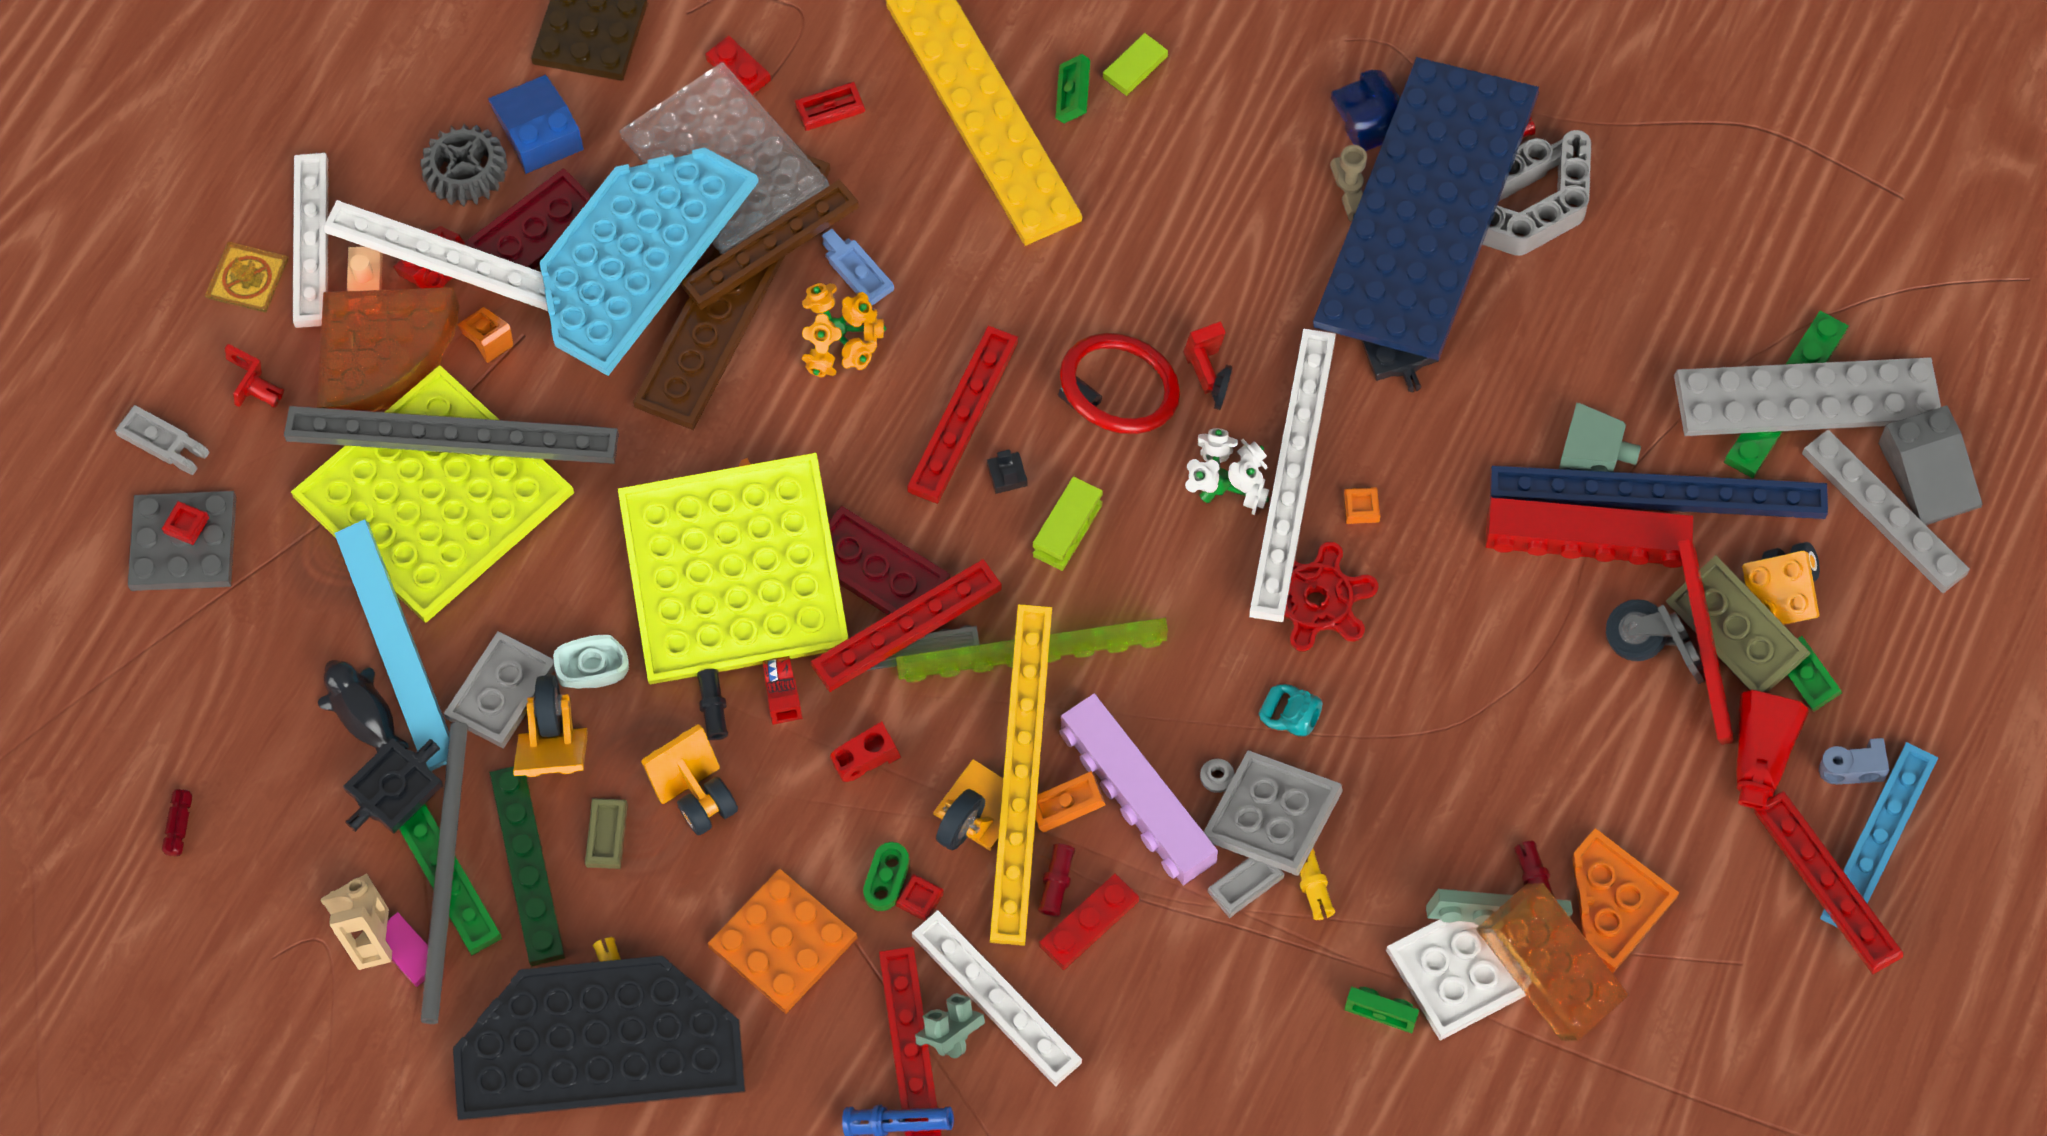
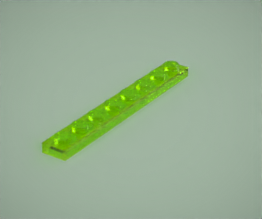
(985, 656)

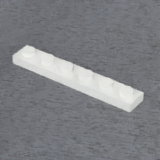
(310, 240)
(997, 998)

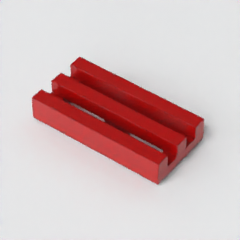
(831, 110)

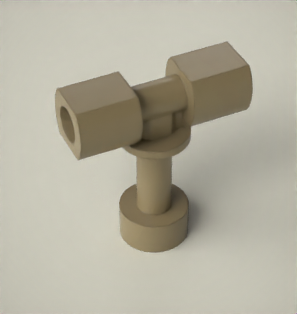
(1348, 176)

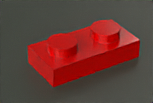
(740, 63)

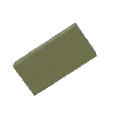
(606, 833)

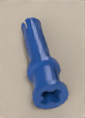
(880, 1117)

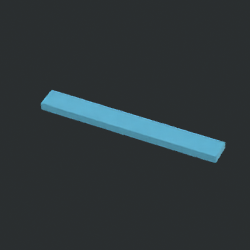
(394, 640)

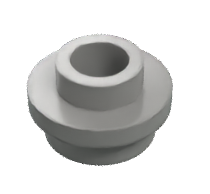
(1216, 784)

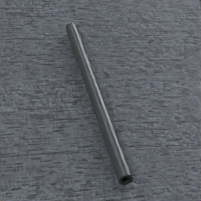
(444, 874)

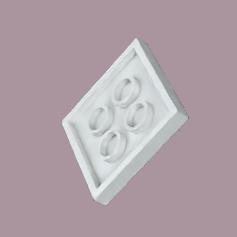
(1453, 975)

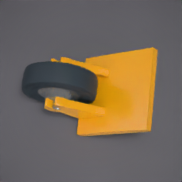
(552, 749)
(971, 809)

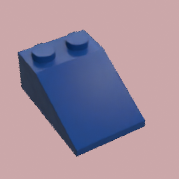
(537, 123)

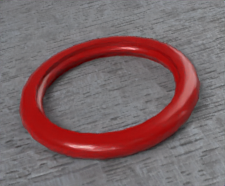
(1101, 418)

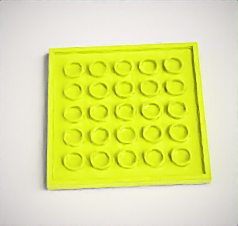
(432, 512)
(733, 568)

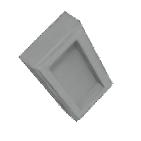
(1244, 885)

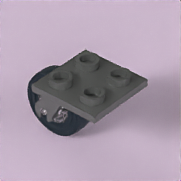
(1641, 630)

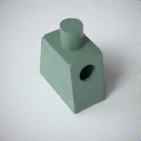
(1596, 442)

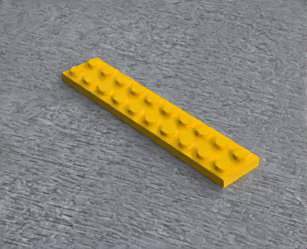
(987, 117)

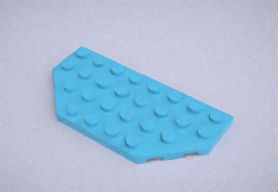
(635, 249)

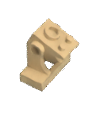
(359, 908)

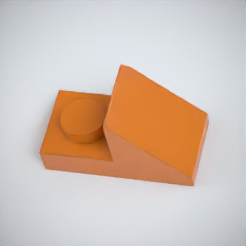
(488, 332)

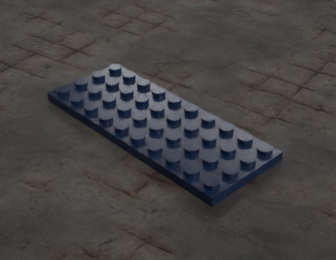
(1426, 208)

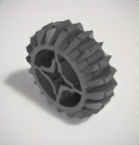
(464, 175)

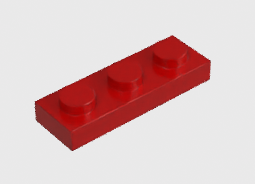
(1089, 921)

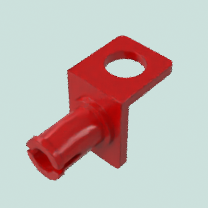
(251, 382)

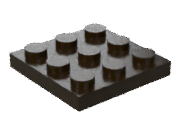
(589, 36)

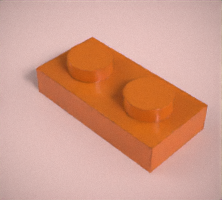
(1068, 801)

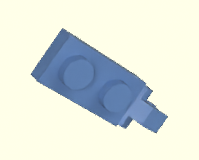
(856, 267)

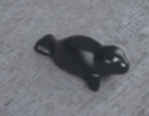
(358, 704)

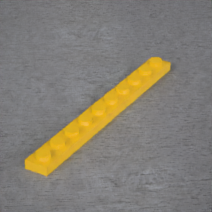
(1021, 775)

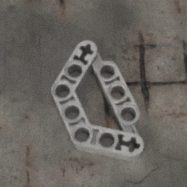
(1554, 207)

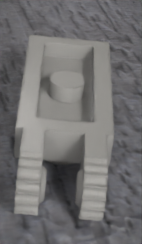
(160, 439)

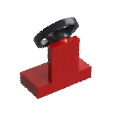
(1199, 346)

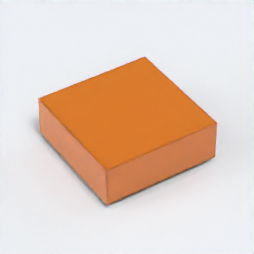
(1361, 505)

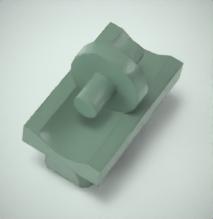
(950, 1029)

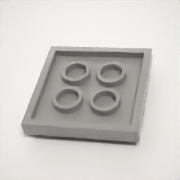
(1273, 812)

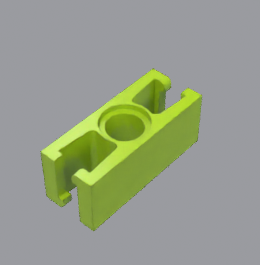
(1067, 523)

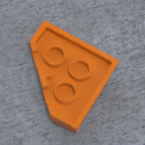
(1616, 898)

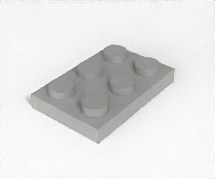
(498, 688)

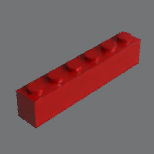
(1587, 532)

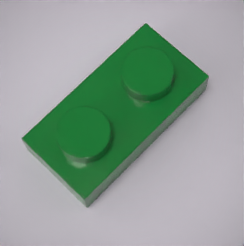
(1073, 88)
(1814, 680)
(1394, 1013)

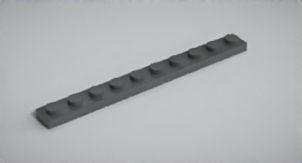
(451, 434)

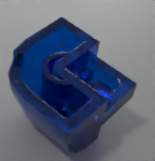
(1367, 108)

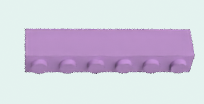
(1138, 790)

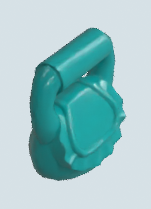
(1299, 714)

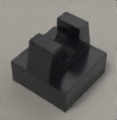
(1007, 471)

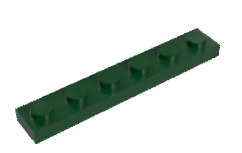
(527, 867)

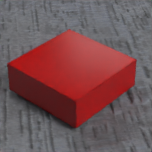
(185, 523)
(919, 897)

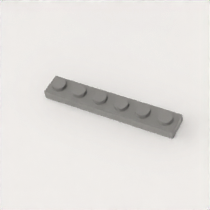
(1886, 511)

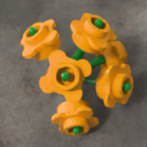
(830, 328)

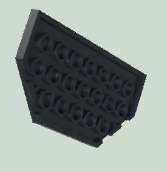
(596, 1041)

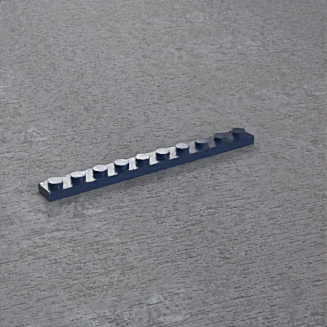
(1661, 492)

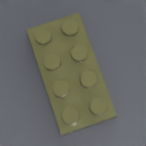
(1743, 629)

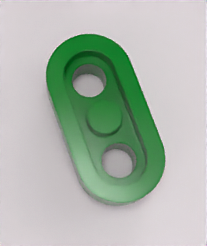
(886, 878)

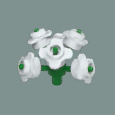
(1241, 478)

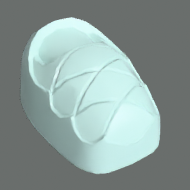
(590, 662)

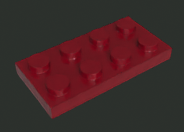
(533, 223)
(878, 565)

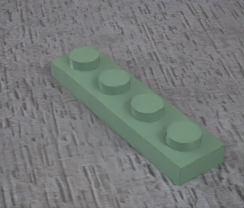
(1470, 906)

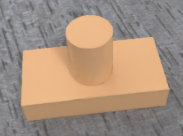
(364, 269)

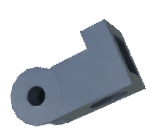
(1855, 765)

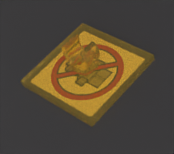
(246, 277)

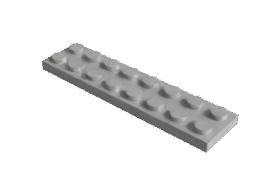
(1804, 396)

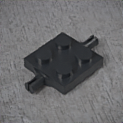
(1393, 362)
(393, 785)

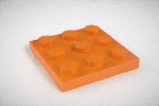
(782, 941)

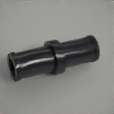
(712, 704)

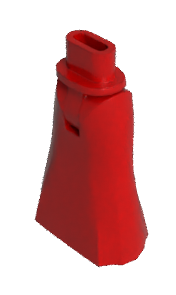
(1766, 738)

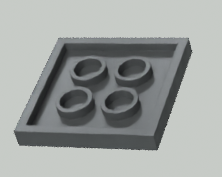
(169, 563)

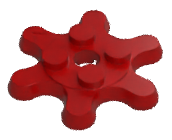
(1340, 592)

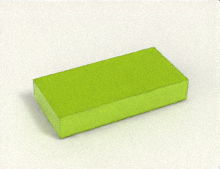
(1135, 64)

